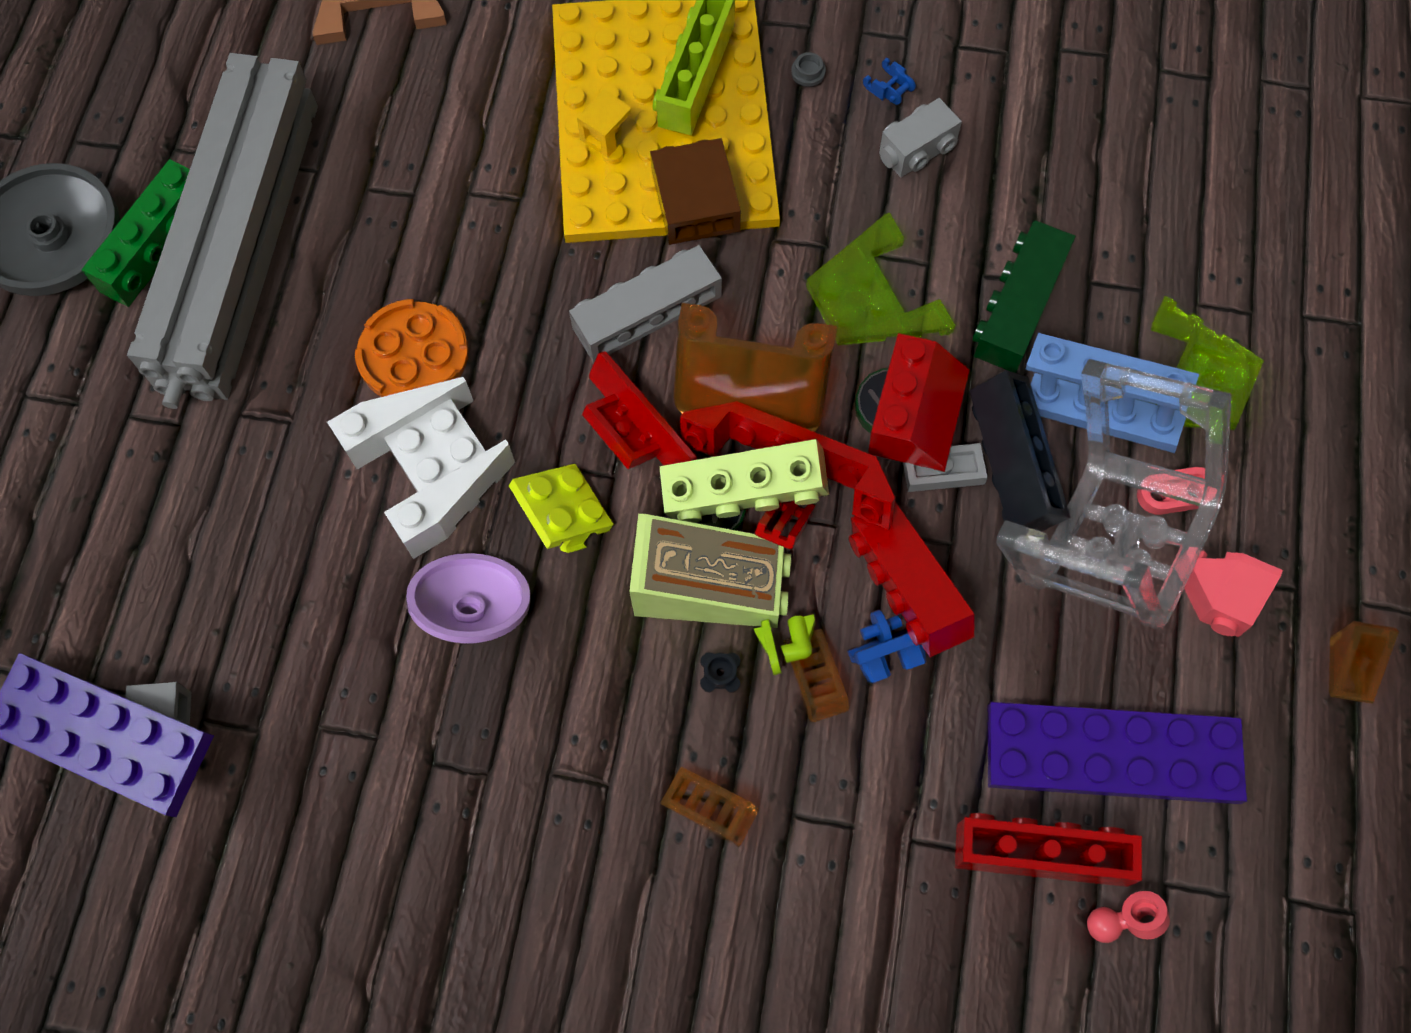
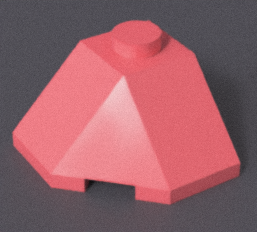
(1230, 591)

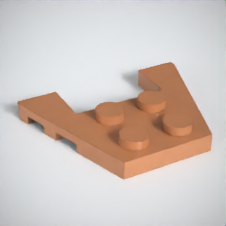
(331, 23)

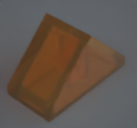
(1359, 660)

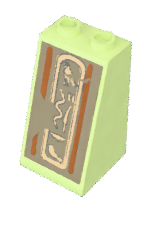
(706, 574)

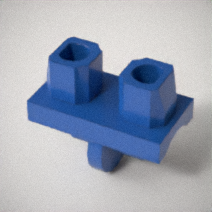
(872, 655)

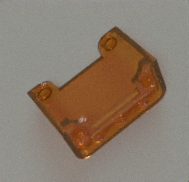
(760, 375)

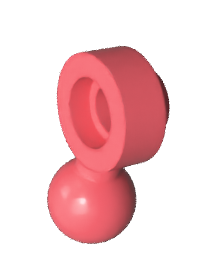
(1107, 925)

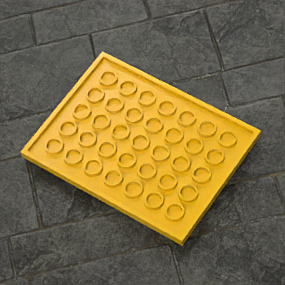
(626, 52)

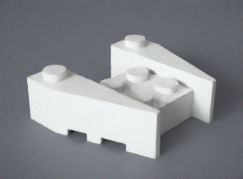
(434, 452)

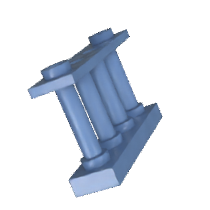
(1128, 417)

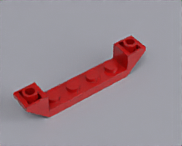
(712, 426)

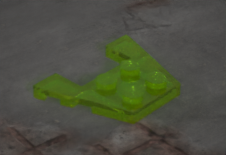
(859, 299)
(1216, 358)

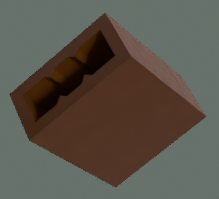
(695, 191)

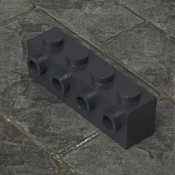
(1018, 452)

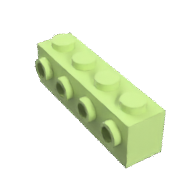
(744, 481)

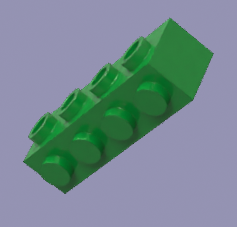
(135, 245)

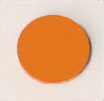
(410, 347)

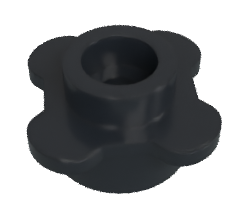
(714, 662)

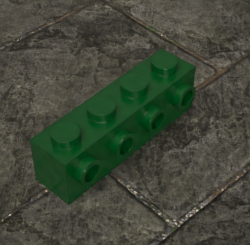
(1023, 297)

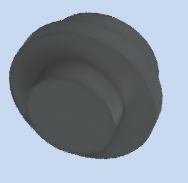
(808, 69)

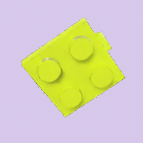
(561, 507)

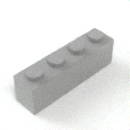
(645, 302)

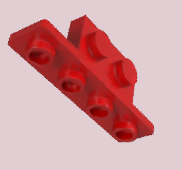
(629, 420)

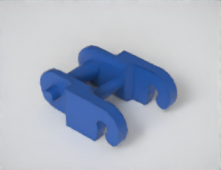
(884, 90)

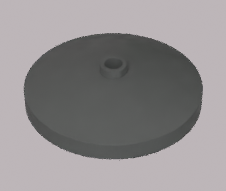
(51, 227)

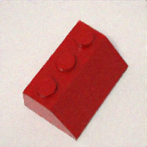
(919, 404)

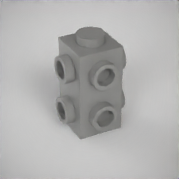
(919, 137)

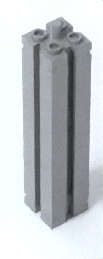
(224, 230)

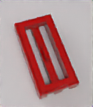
(790, 510)

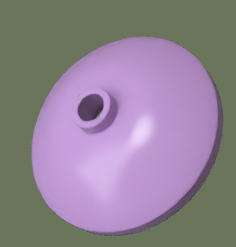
(468, 598)

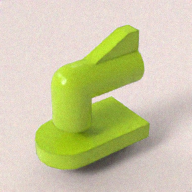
(800, 630)

